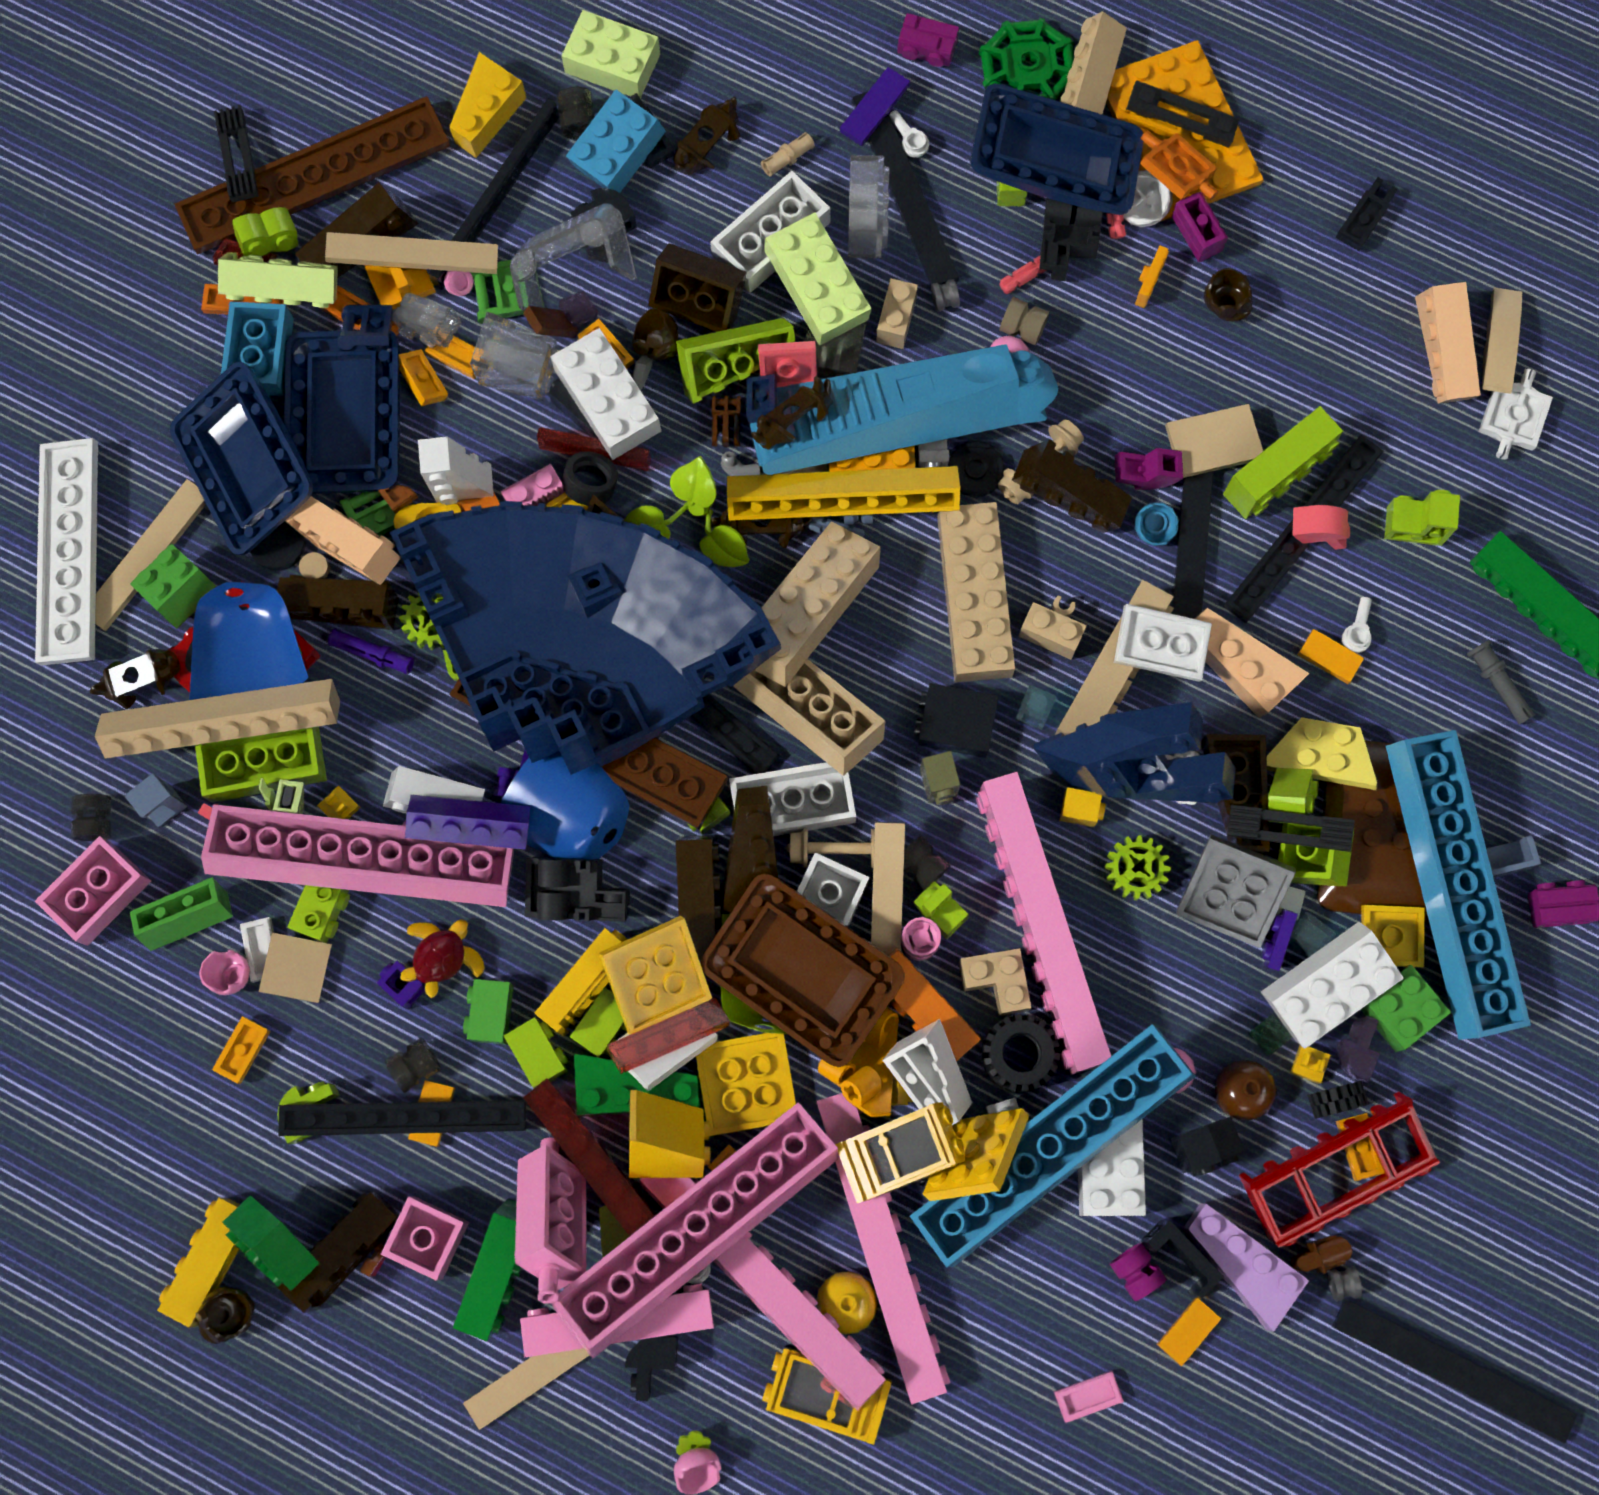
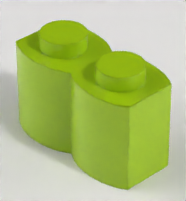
(265, 232)

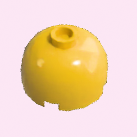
(848, 1300)

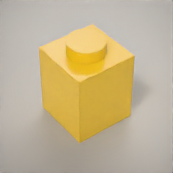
(1082, 807)

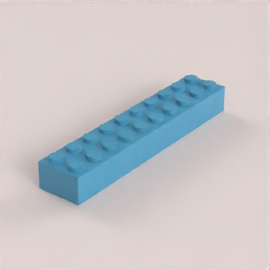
(1457, 885)
(1060, 1143)

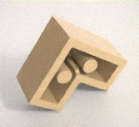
(1004, 973)

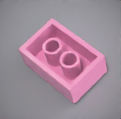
(93, 891)

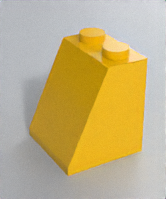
(666, 1138)

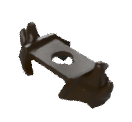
(691, 152)
(774, 425)
(787, 526)
(152, 667)

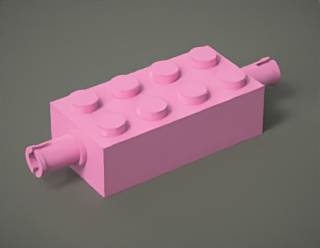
(550, 1219)

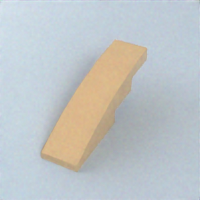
(1502, 340)

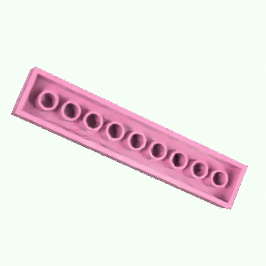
(352, 856)
(1043, 923)
(695, 1230)

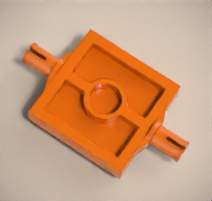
(1178, 165)

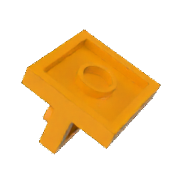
(394, 282)

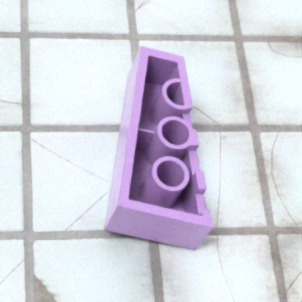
(1254, 1272)

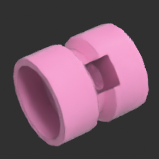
(920, 938)

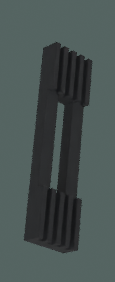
(1145, 99)
(228, 124)
(1335, 832)

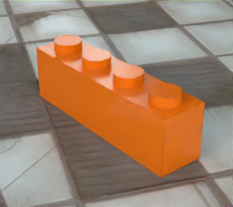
(926, 1005)

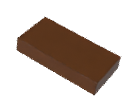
(549, 322)

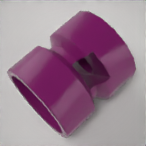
(1138, 1271)

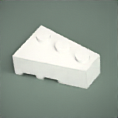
(452, 472)
(412, 782)
(929, 1070)

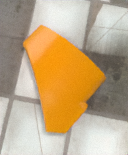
(866, 1078)

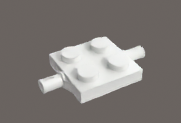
(1516, 416)

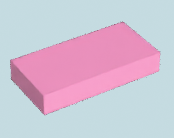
(1088, 1396)

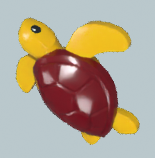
(440, 955)

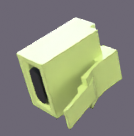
(288, 797)

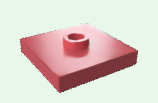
(789, 362)

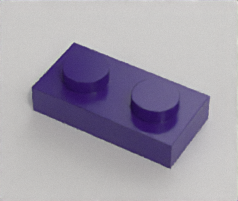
(1282, 927)

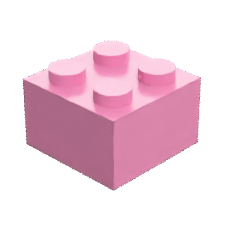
(425, 1238)

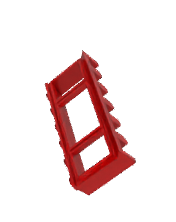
(1328, 1145)

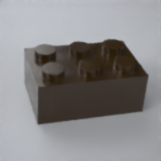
(697, 288)

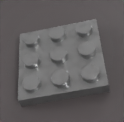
(1235, 891)

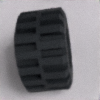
(1043, 1040)

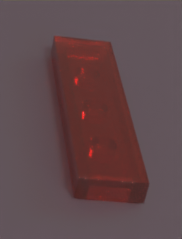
(572, 444)
(668, 1035)

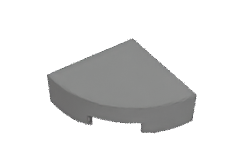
(642, 370)

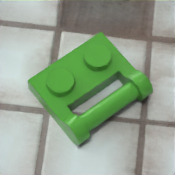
(504, 290)
(376, 517)

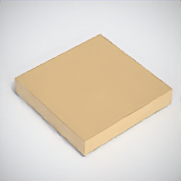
(295, 968)

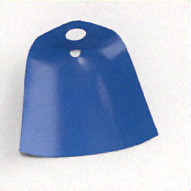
(240, 647)
(568, 807)

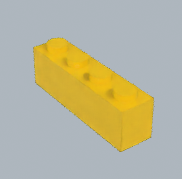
(202, 1267)

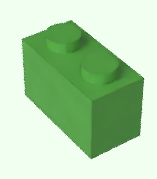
(488, 1011)

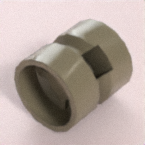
(1024, 321)

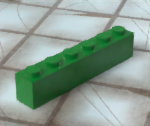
(1541, 599)

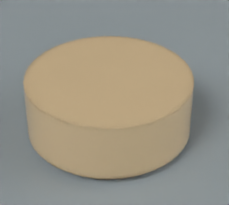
(314, 566)

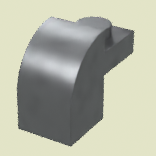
(933, 454)

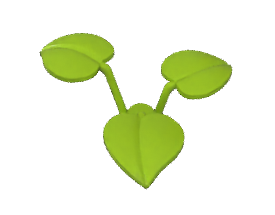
(697, 487)

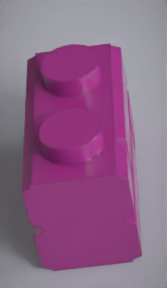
(928, 40)
(1199, 226)
(1564, 905)

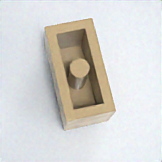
(896, 313)

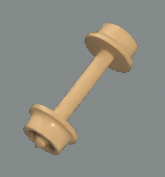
(1065, 436)
(800, 847)

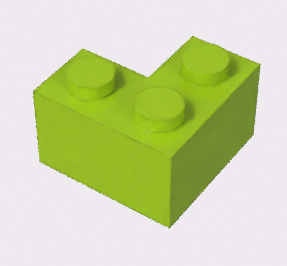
(1423, 521)

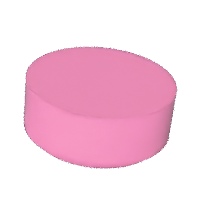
(458, 282)

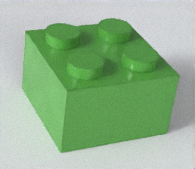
(173, 585)
(1406, 1010)

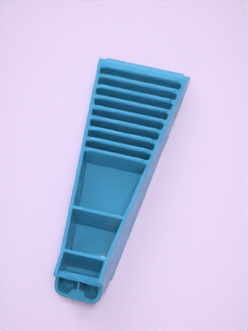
(914, 406)

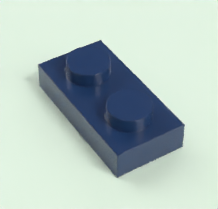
(761, 396)

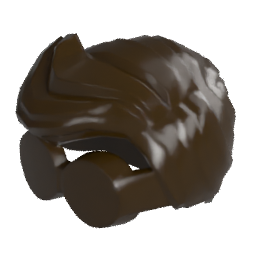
(1229, 295)
(656, 335)
(225, 1314)

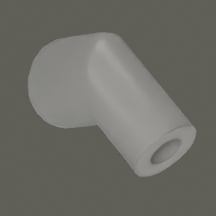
(734, 467)

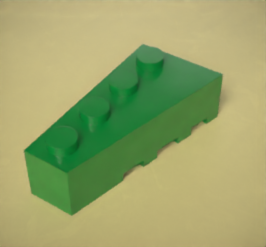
(607, 1091)
(491, 1278)

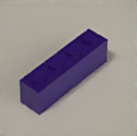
(467, 822)

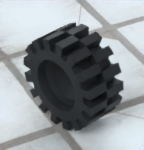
(1338, 1099)

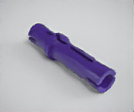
(382, 655)

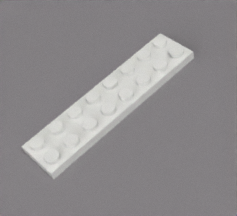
(67, 552)

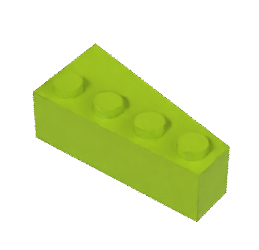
(727, 355)

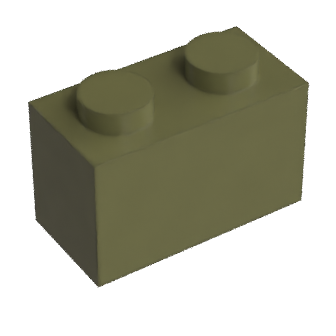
(940, 778)

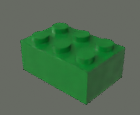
(269, 1244)

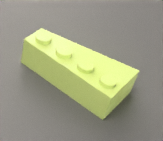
(277, 280)

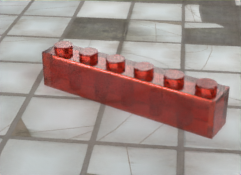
(589, 1157)

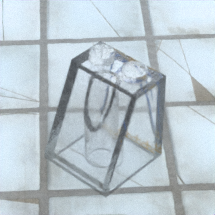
(513, 358)

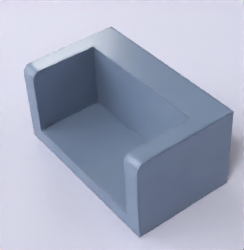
(155, 799)
(1513, 857)

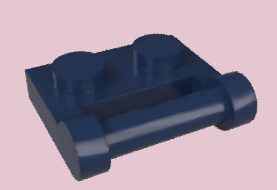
(374, 328)

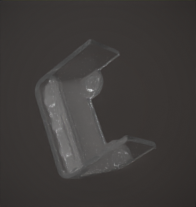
(591, 228)

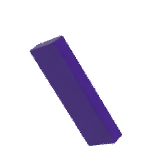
(874, 106)

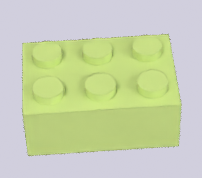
(611, 54)

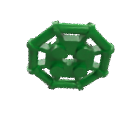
(1032, 47)

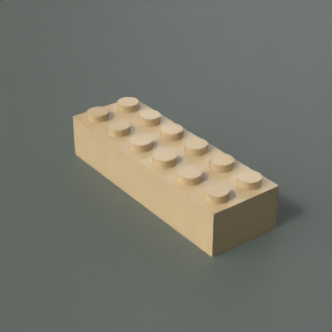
(976, 593)
(816, 597)
(1107, 679)
(818, 714)

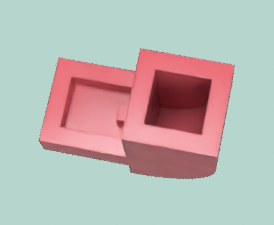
(1321, 524)

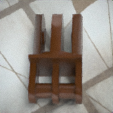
(726, 418)
(1323, 1255)

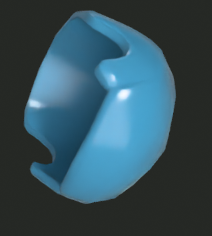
(1156, 524)

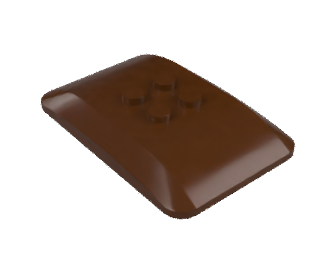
(1381, 854)
(802, 969)

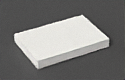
(1162, 642)
(657, 1070)

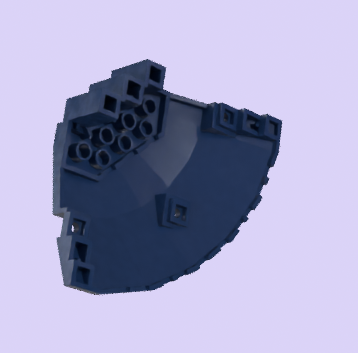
(571, 660)

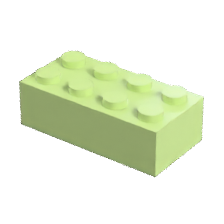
(817, 278)

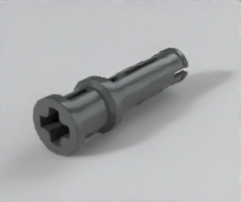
(1494, 670)

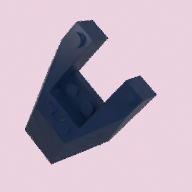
(1128, 760)

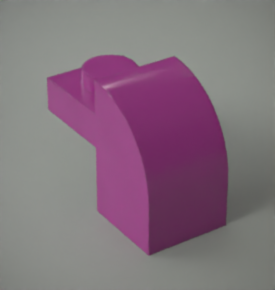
(1149, 471)

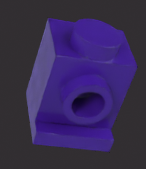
(389, 983)

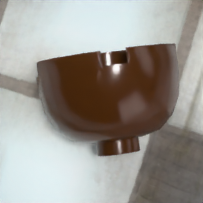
(1245, 1090)

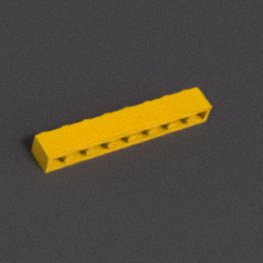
(843, 493)

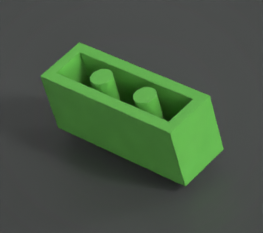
(181, 914)

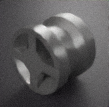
(945, 295)
(1344, 1283)

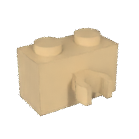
(1053, 628)

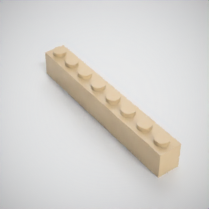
(218, 718)

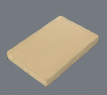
(1215, 440)

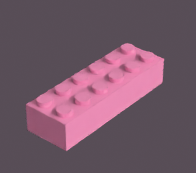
(678, 1314)

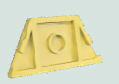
(1330, 749)

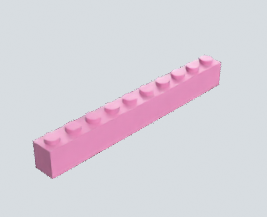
(888, 1267)
(787, 1307)

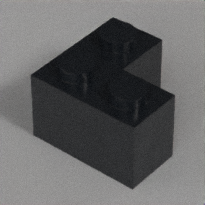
(1206, 1146)

